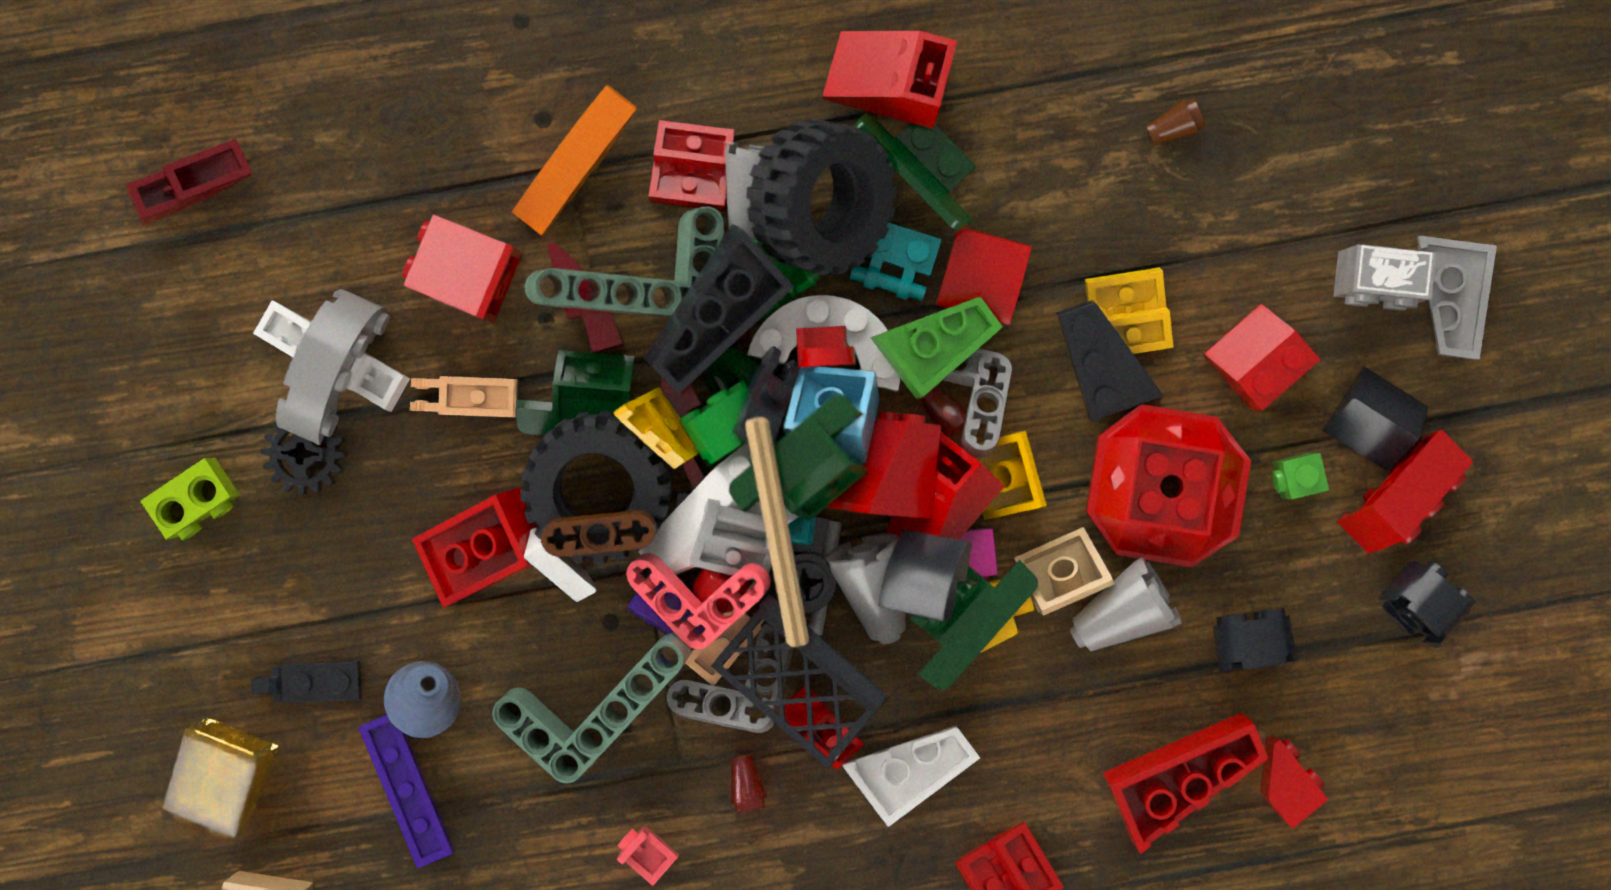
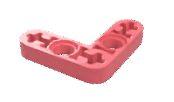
(702, 613)

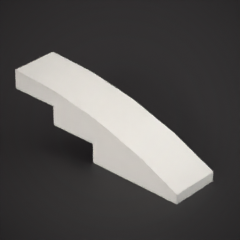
(369, 375)

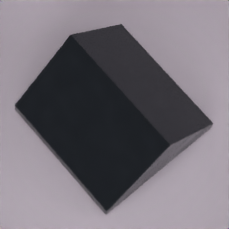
(1377, 420)

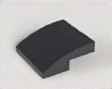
(924, 574)

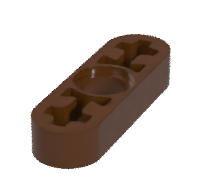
(568, 527)

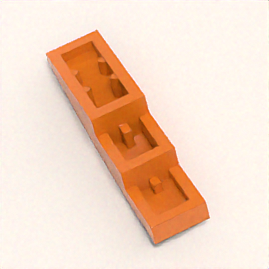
(575, 160)

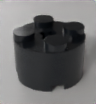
(1426, 602)
(1254, 642)

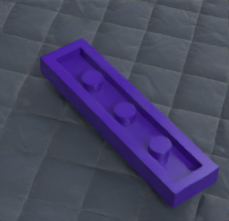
(407, 791)

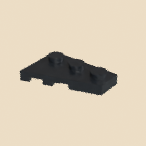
(1103, 363)

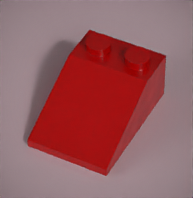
(476, 547)

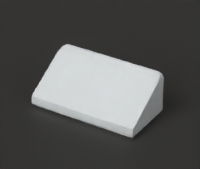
(559, 570)

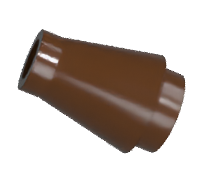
(1177, 122)

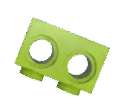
(188, 492)

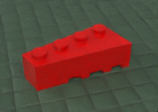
(1182, 777)

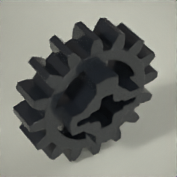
(303, 468)

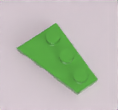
(936, 344)

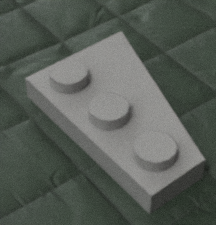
(1459, 294)

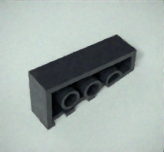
(717, 309)

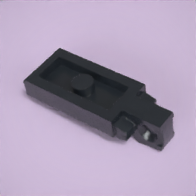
(311, 682)

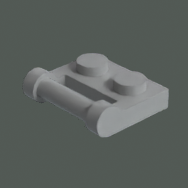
(727, 550)

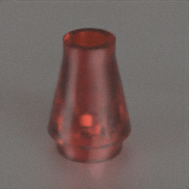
(944, 411)
(746, 785)

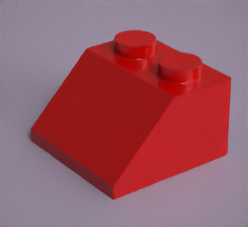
(1261, 357)

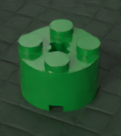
(713, 425)

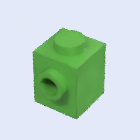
(1299, 476)

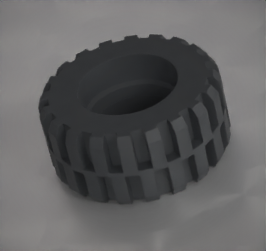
(784, 190)
(599, 435)

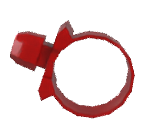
(823, 347)

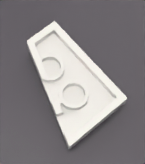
(910, 772)

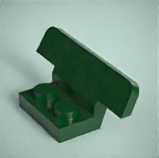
(927, 163)
(579, 385)
(809, 462)
(976, 619)

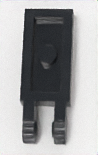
(767, 394)

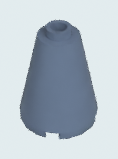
(422, 712)

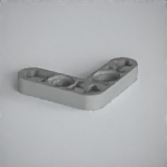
(977, 376)
(738, 716)

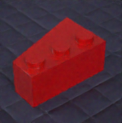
(1408, 494)

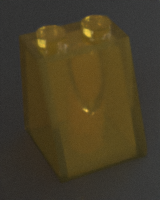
(218, 777)

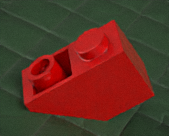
(1287, 785)

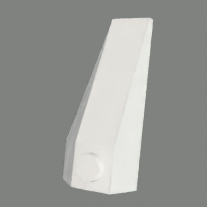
(679, 531)

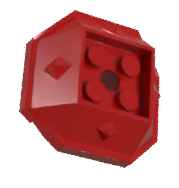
(1127, 478)

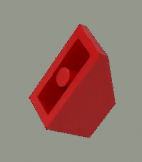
(824, 738)

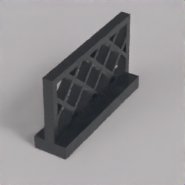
(829, 662)

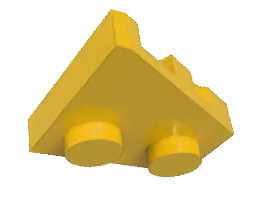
(658, 426)

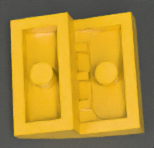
(1135, 307)

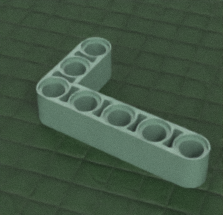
(639, 288)
(603, 718)

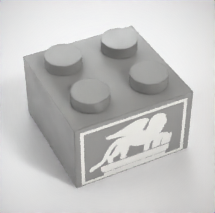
(1384, 275)

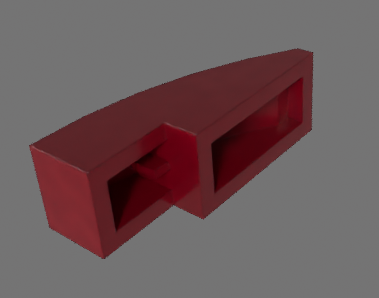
(188, 181)
(600, 325)

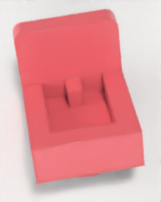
(646, 854)

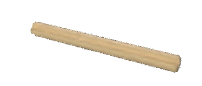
(777, 531)

